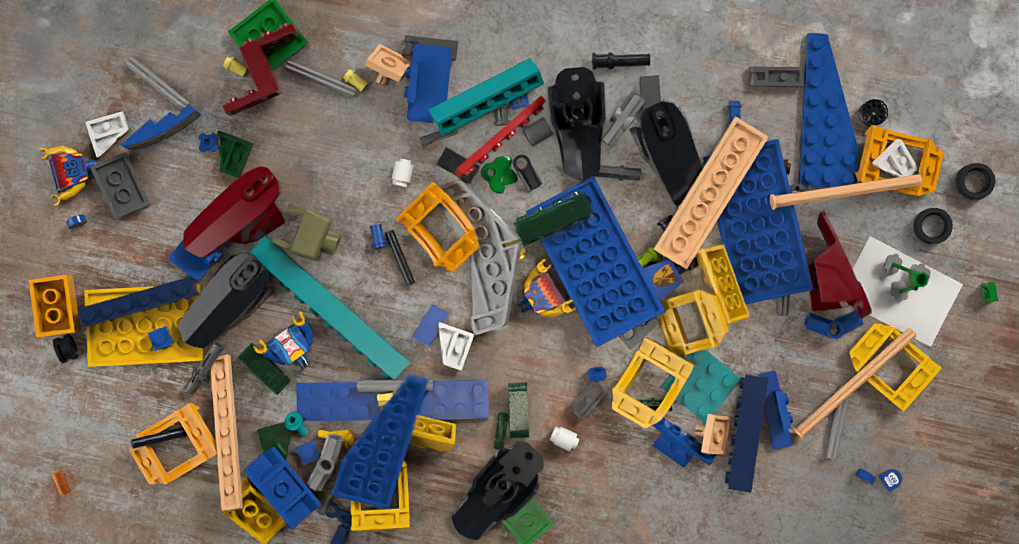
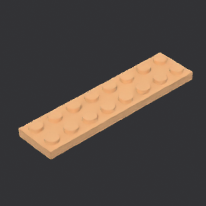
(710, 192)

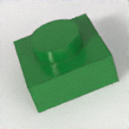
(989, 292)

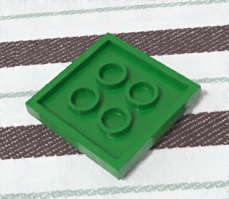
(264, 19)

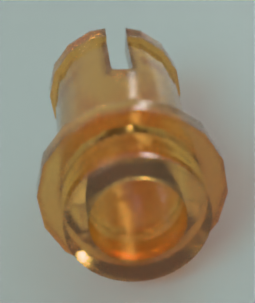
(60, 482)

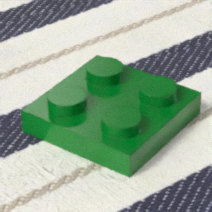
(529, 522)

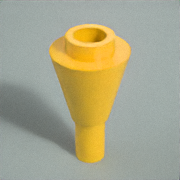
(345, 434)

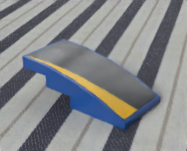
(154, 131)

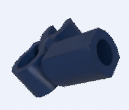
(342, 530)

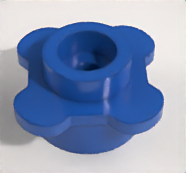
(203, 142)

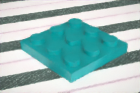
(706, 385)

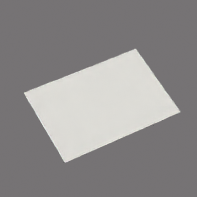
(922, 310)

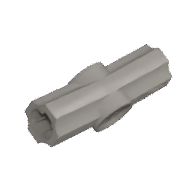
(622, 119)
(330, 453)

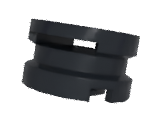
(873, 112)
(65, 348)

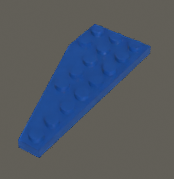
(827, 137)
(375, 460)

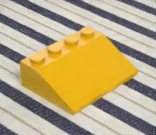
(722, 282)

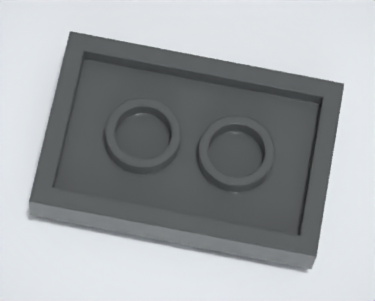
(120, 186)

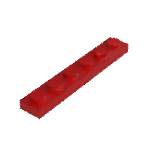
(495, 142)

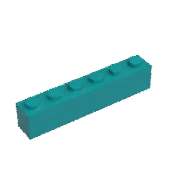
(486, 96)

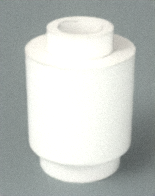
(402, 173)
(564, 438)

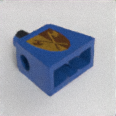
(664, 277)

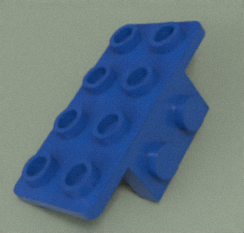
(427, 80)
(193, 265)

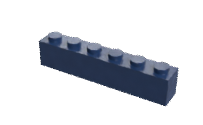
(138, 302)
(748, 432)

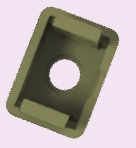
(312, 236)

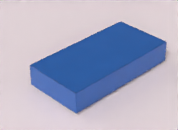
(429, 325)

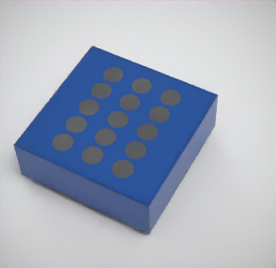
(519, 102)

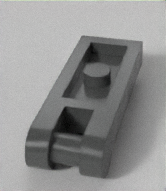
(410, 40)
(776, 77)

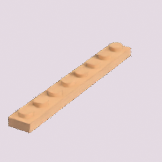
(226, 434)

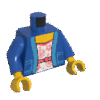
(290, 344)

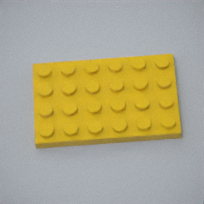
(127, 339)

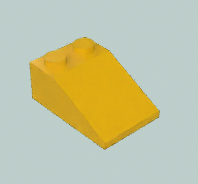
(257, 514)

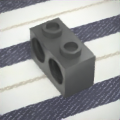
(639, 333)

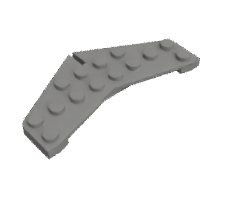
(492, 263)

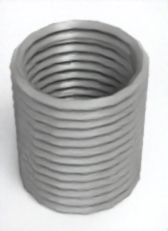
(538, 131)

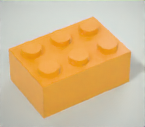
(54, 305)

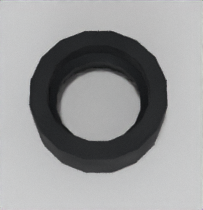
(990, 181)
(948, 225)

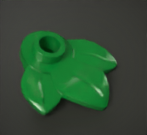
(502, 174)

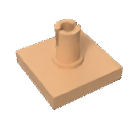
(388, 64)
(715, 434)

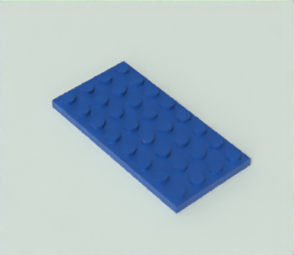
(761, 241)
(600, 269)

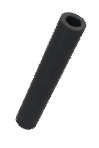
(400, 258)
(158, 437)

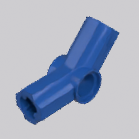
(822, 325)

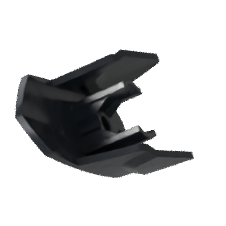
(578, 121)
(668, 154)
(225, 301)
(498, 491)

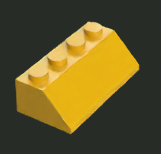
(433, 434)

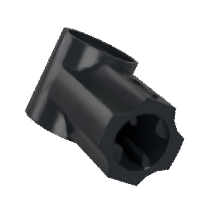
(528, 174)

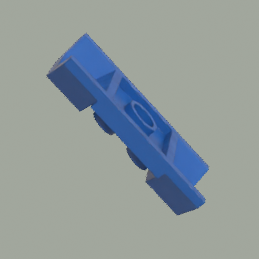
(281, 487)

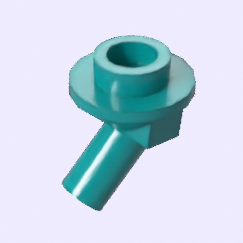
(294, 422)

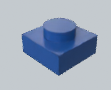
(160, 338)
(308, 452)

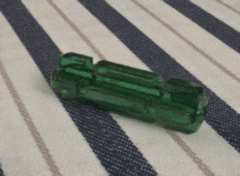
(501, 430)

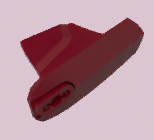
(237, 215)
(834, 278)

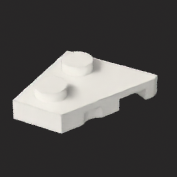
(106, 131)
(896, 160)
(454, 345)

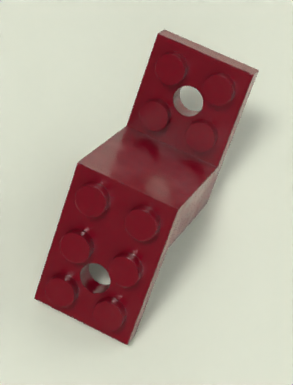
(261, 69)

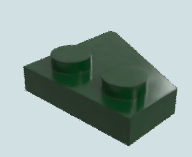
(233, 154)
(277, 436)

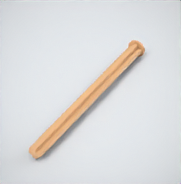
(845, 191)
(855, 382)

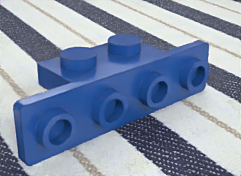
(776, 412)
(678, 444)

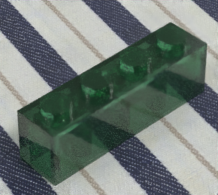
(553, 219)

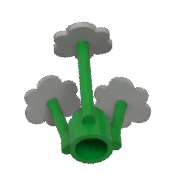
(917, 276)

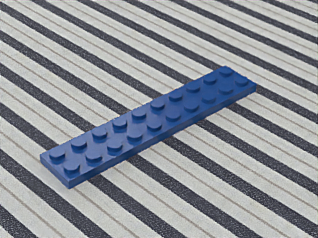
(344, 403)

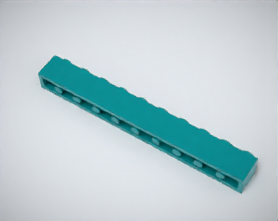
(330, 308)

